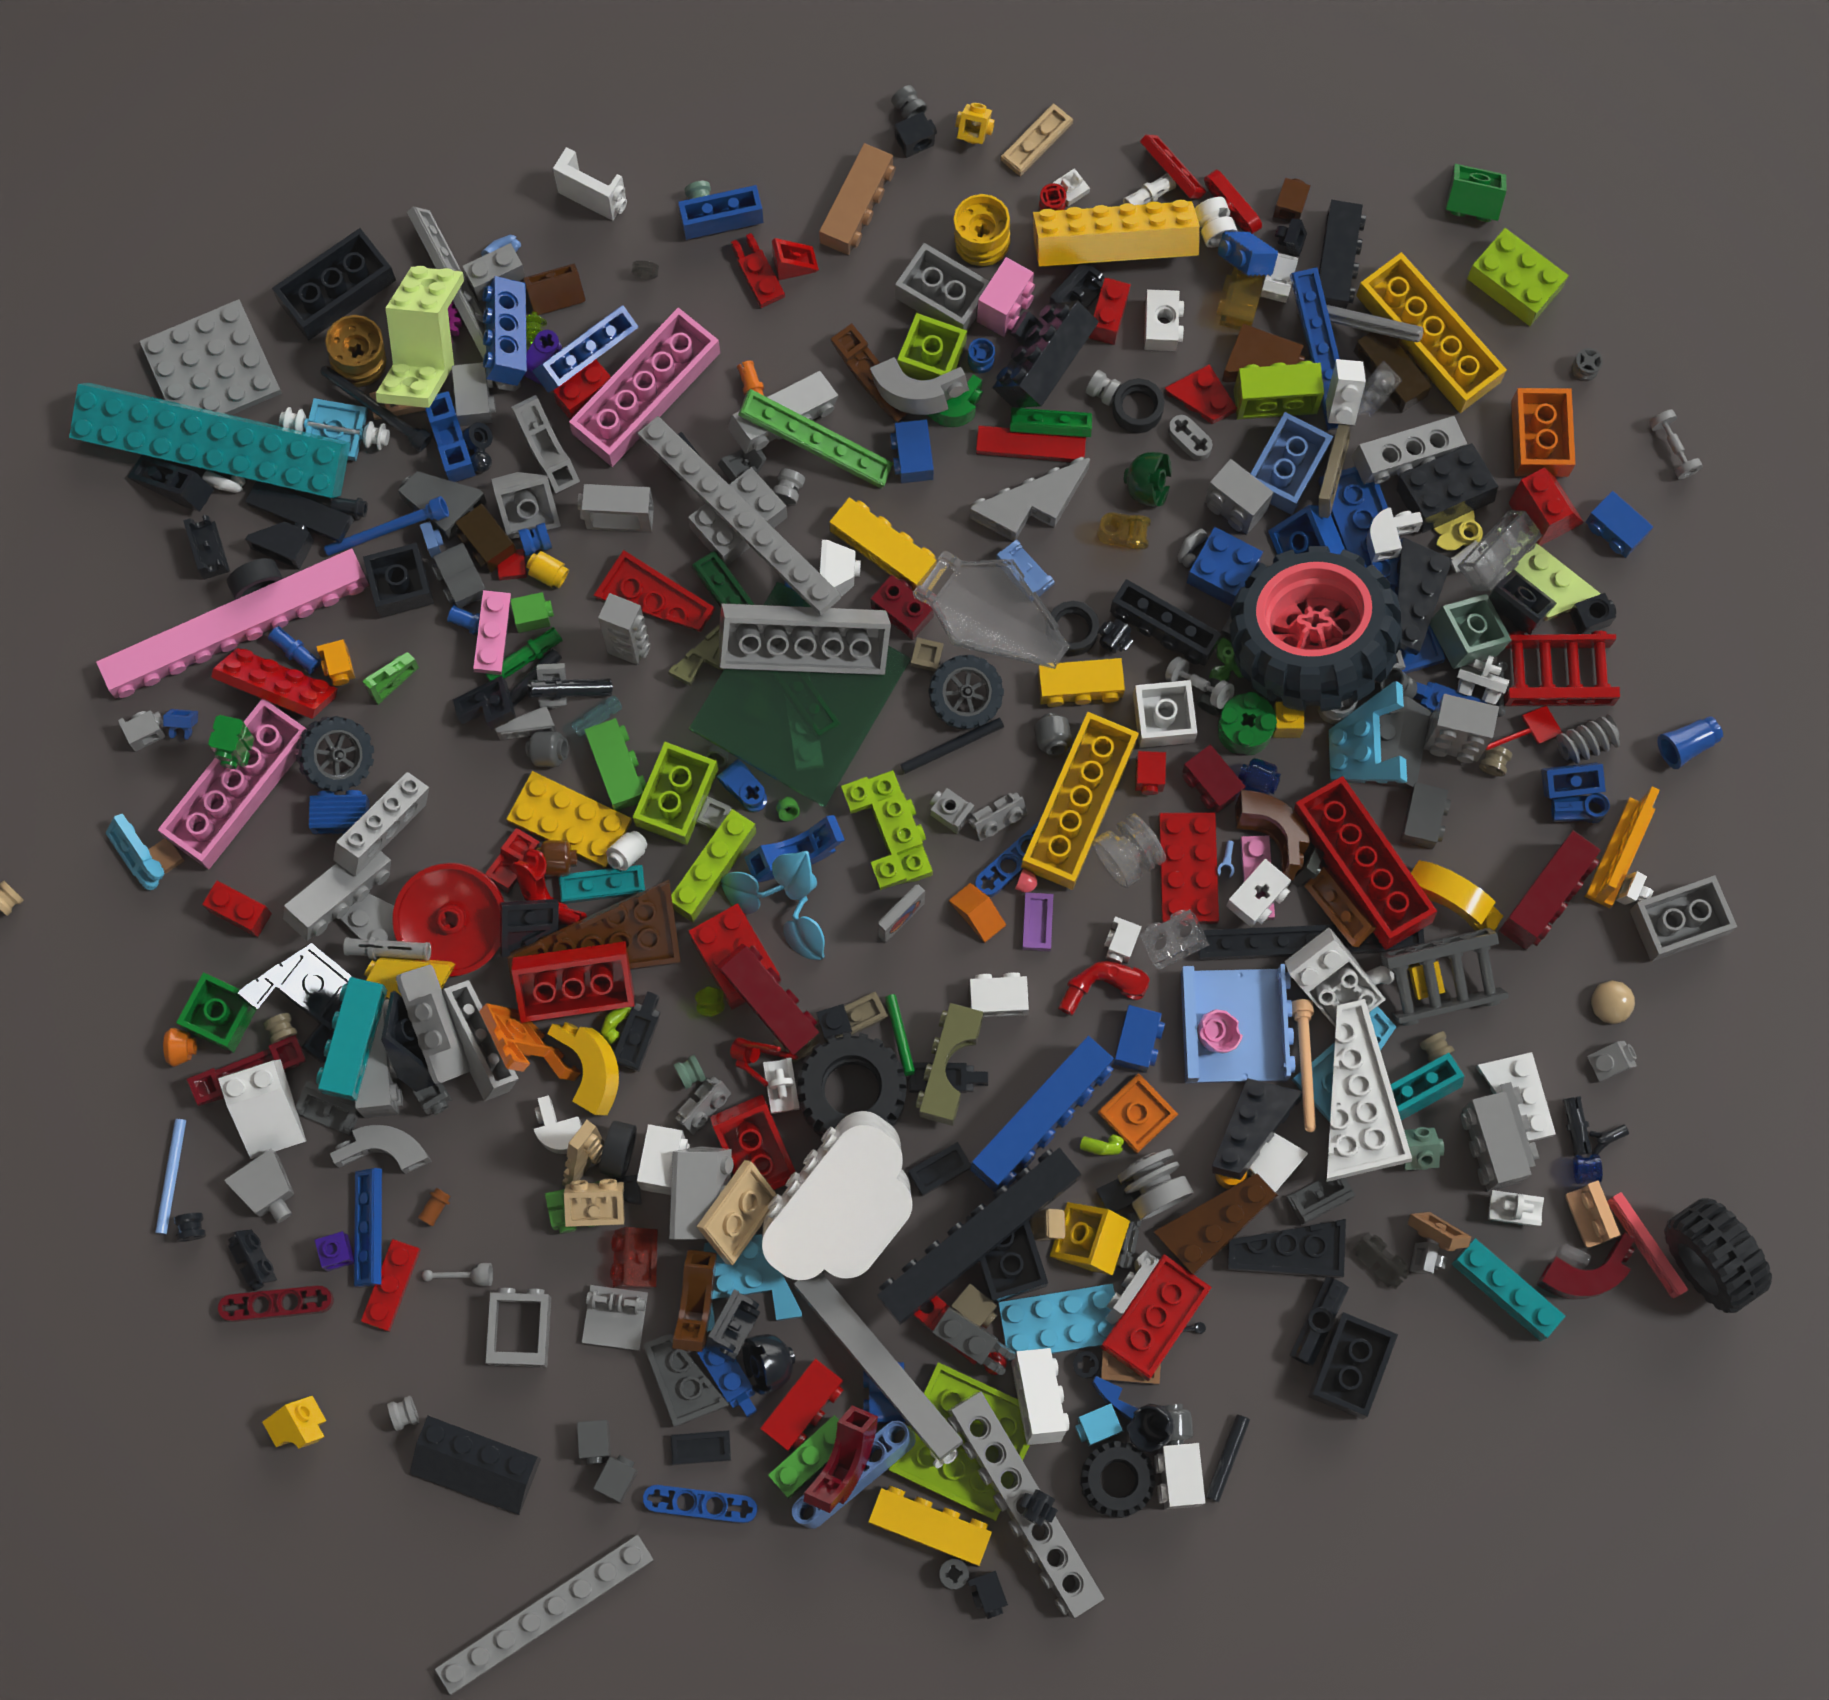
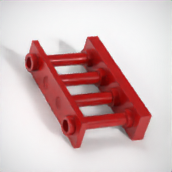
(1573, 694)

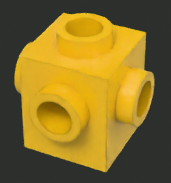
(969, 130)

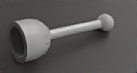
(481, 1274)

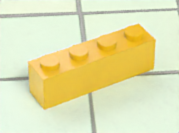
(881, 543)
(929, 1526)

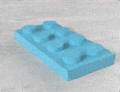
(1057, 1320)

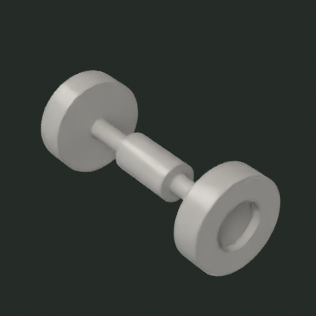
(1663, 420)
(1221, 693)

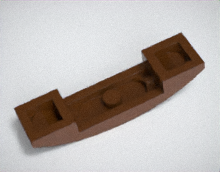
(859, 359)

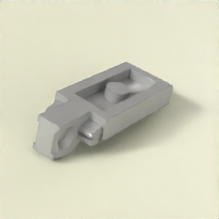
(1133, 1282)

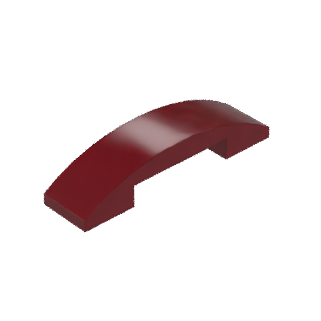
(206, 1085)

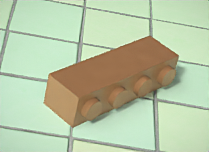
(856, 199)

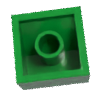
(1476, 193)

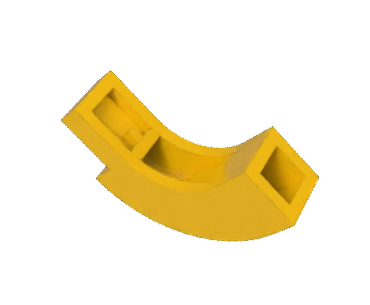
(1457, 894)
(599, 1066)

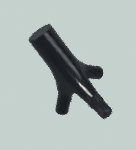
(1608, 1137)

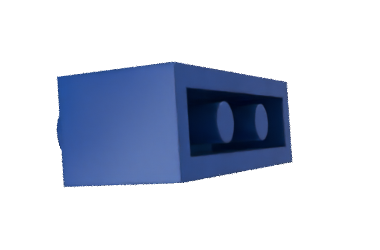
(721, 212)

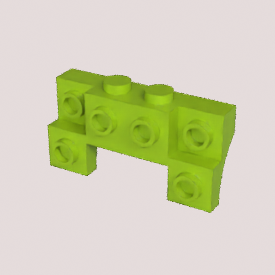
(896, 825)

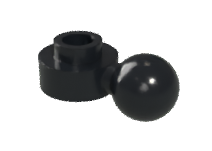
(480, 459)

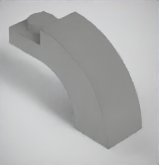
(384, 1140)

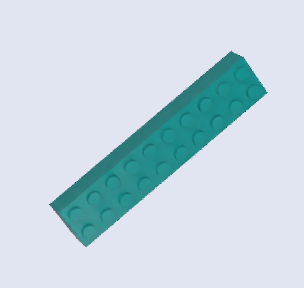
(209, 440)

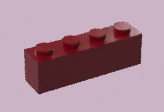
(767, 998)

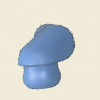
(496, 244)

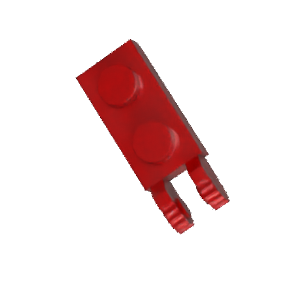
(758, 273)

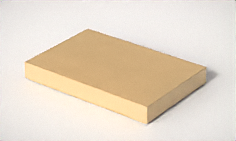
(737, 1213)

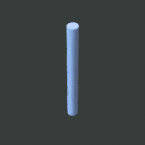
(170, 1176)

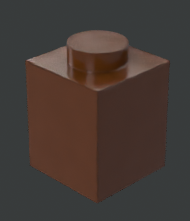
(1291, 199)

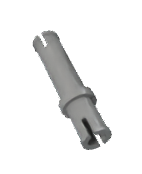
(392, 949)

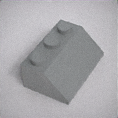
(697, 1181)

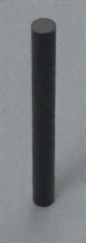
(952, 745)

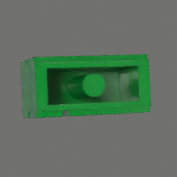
(231, 741)

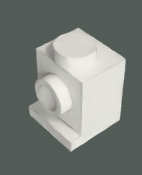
(1122, 941)

